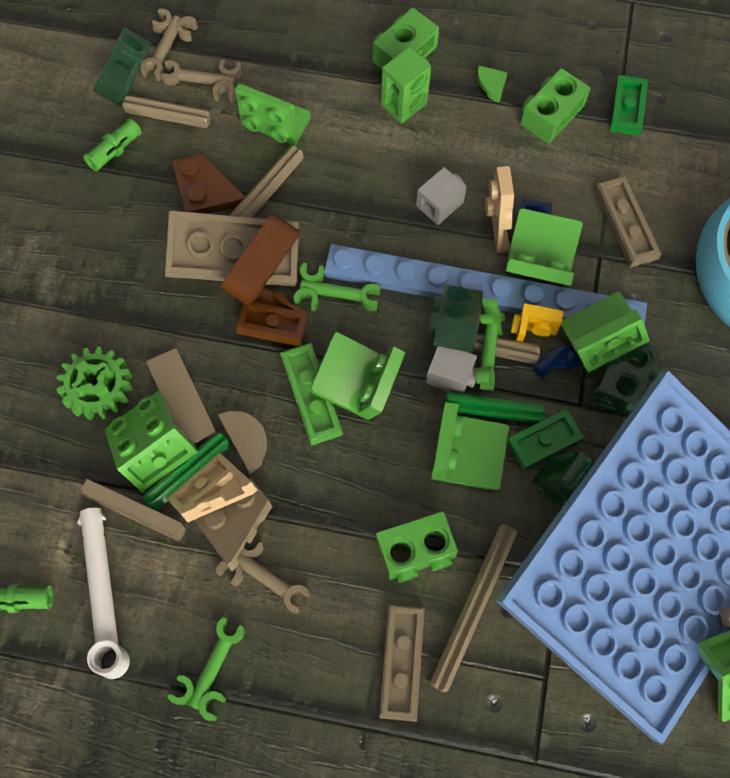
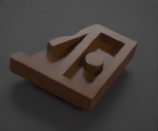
(204, 186)
(273, 319)

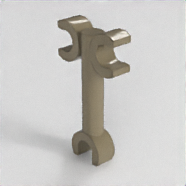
(169, 28)
(222, 82)
(263, 575)

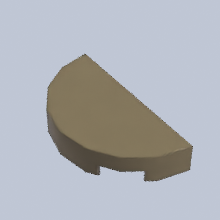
(247, 437)

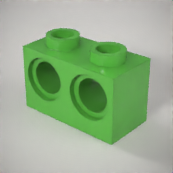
(405, 84)
(560, 101)
(412, 537)

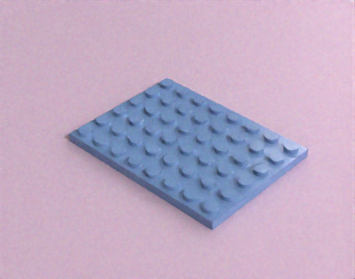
(638, 561)

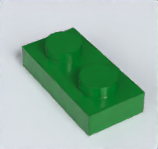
(628, 105)
(545, 439)

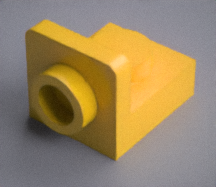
(538, 319)

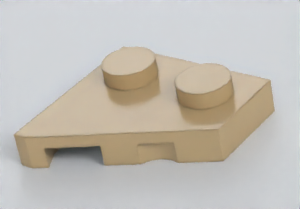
(500, 207)
(211, 489)

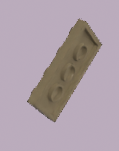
(211, 245)

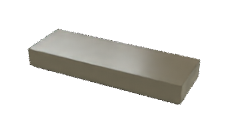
(627, 221)
(181, 396)
(133, 510)
(402, 663)

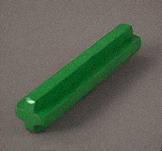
(497, 407)
(158, 494)

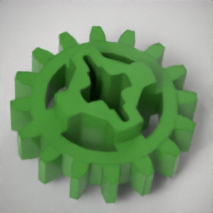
(87, 369)

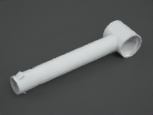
(101, 597)

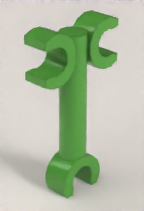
(313, 286)
(492, 319)
(199, 695)

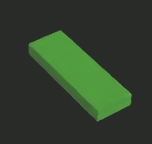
(316, 412)

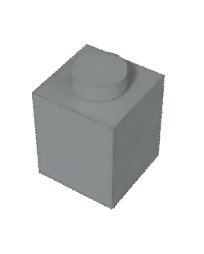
(441, 195)
(452, 370)

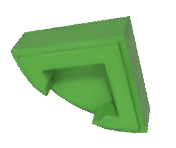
(492, 82)

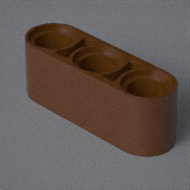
(260, 259)

